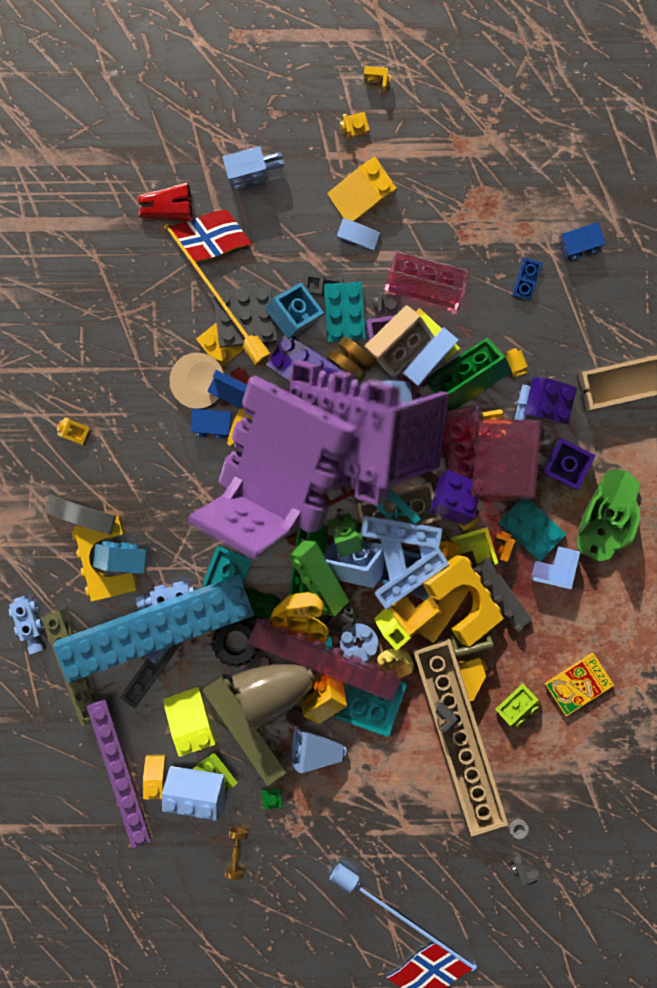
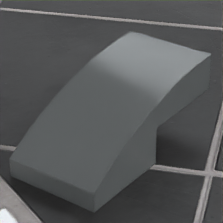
(315, 282)

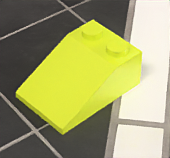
(189, 721)

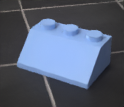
(357, 568)
(194, 793)

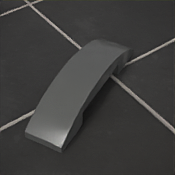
(80, 515)

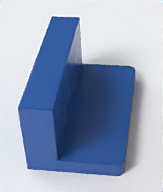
(227, 389)

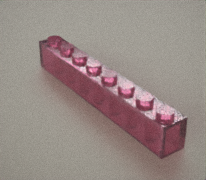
(324, 659)

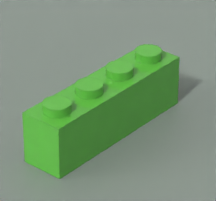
(318, 576)

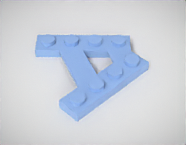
(401, 579)

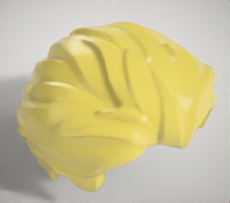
(396, 660)

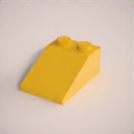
(362, 190)

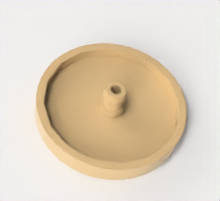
(192, 378)

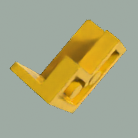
(413, 617)
(325, 700)

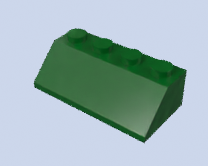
(469, 374)

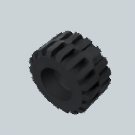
(227, 656)

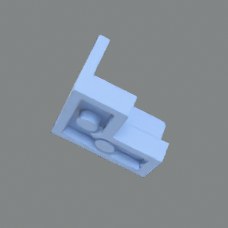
(562, 570)

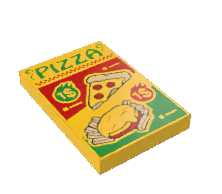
(579, 684)

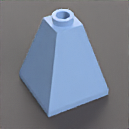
(314, 750)

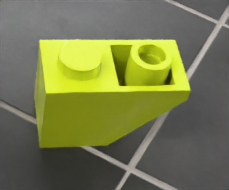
(391, 629)

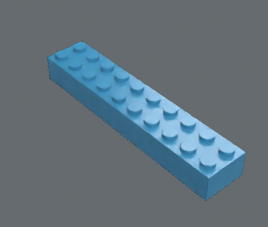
(153, 628)

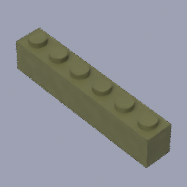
(252, 741)

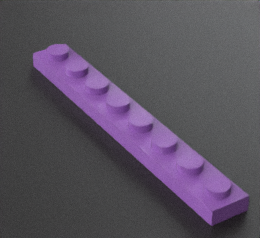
(118, 773)

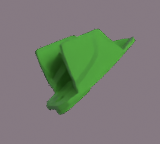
(614, 511)

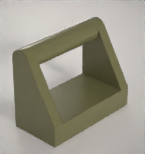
(481, 644)

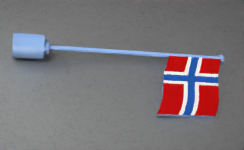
(431, 967)

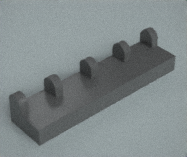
(502, 594)

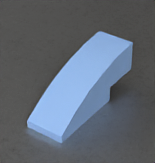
(431, 356)

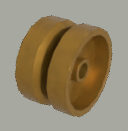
(353, 358)

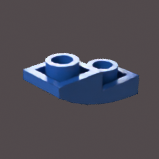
(527, 278)

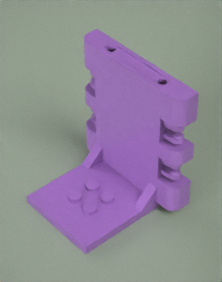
(391, 436)
(277, 471)

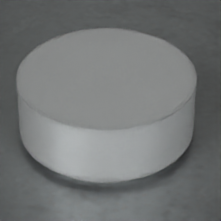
(518, 829)

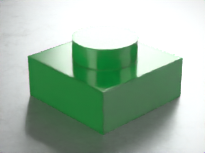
(271, 798)

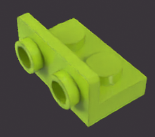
(518, 706)
(215, 765)

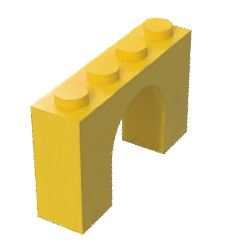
(98, 584)
(484, 612)

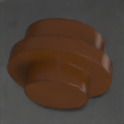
(295, 716)

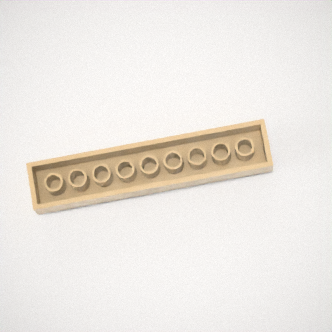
(463, 743)

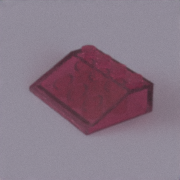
(506, 459)

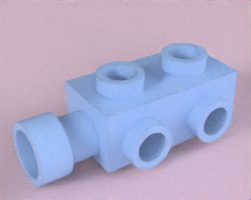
(167, 593)
(28, 619)

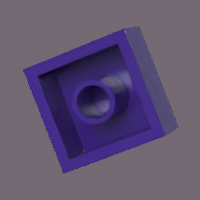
(550, 400)
(567, 464)
(454, 498)

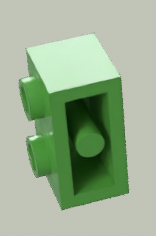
(345, 535)

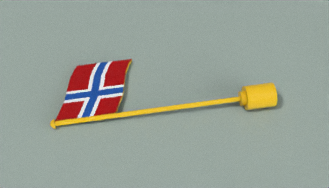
(209, 238)

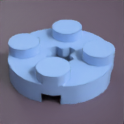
(364, 633)

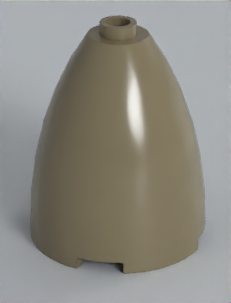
(271, 691)

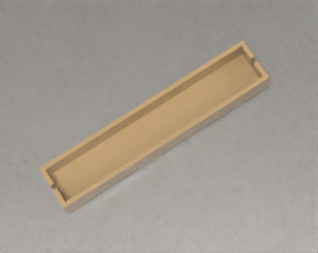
(619, 383)

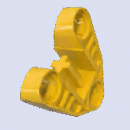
(299, 615)

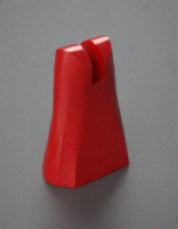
(168, 203)

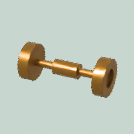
(234, 873)

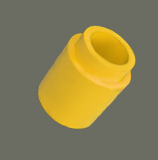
(516, 362)

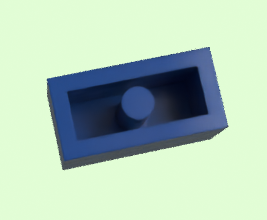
(582, 241)
(211, 422)

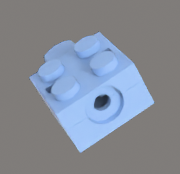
(250, 166)

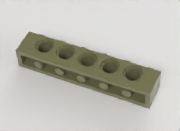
(80, 690)

